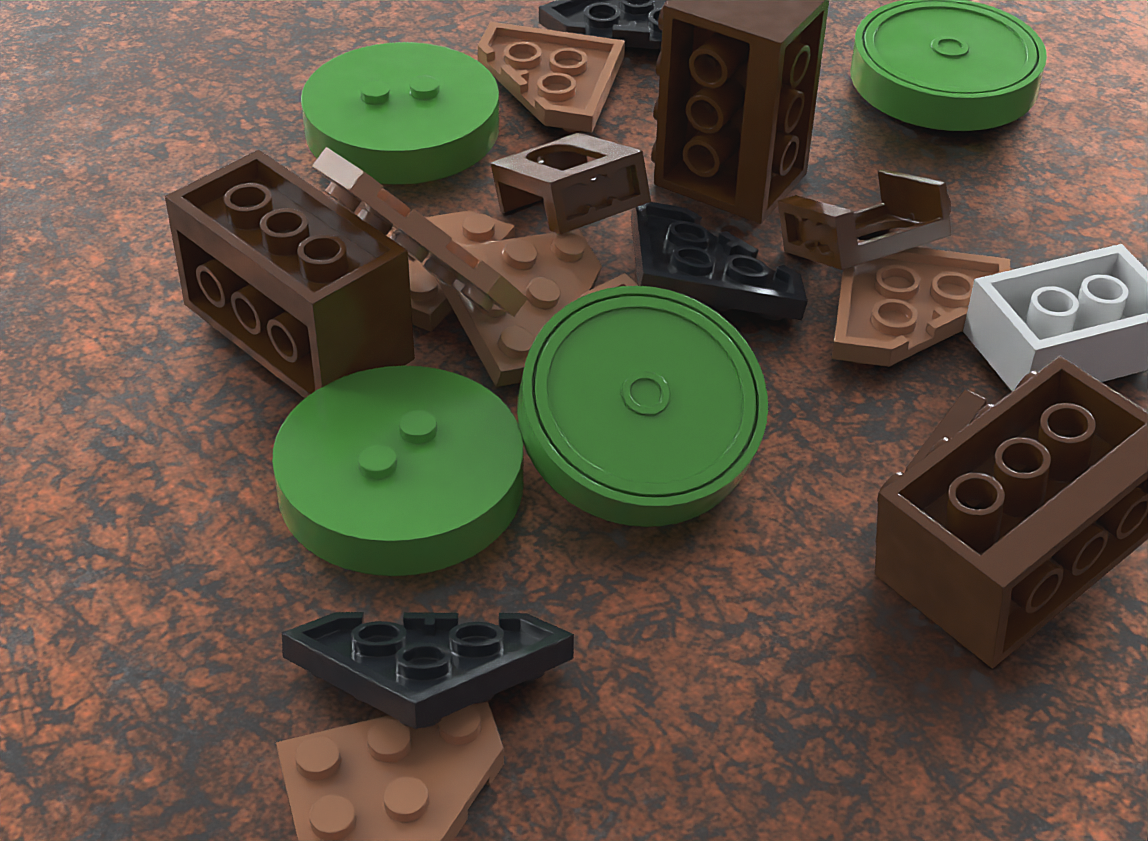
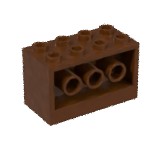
(737, 100)
(291, 274)
(1018, 510)

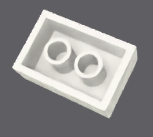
(1069, 307)

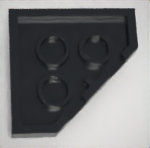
(614, 19)
(717, 271)
(428, 662)

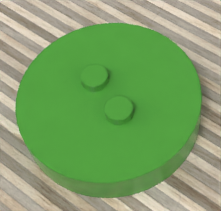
(948, 64)
(402, 111)
(641, 405)
(399, 470)

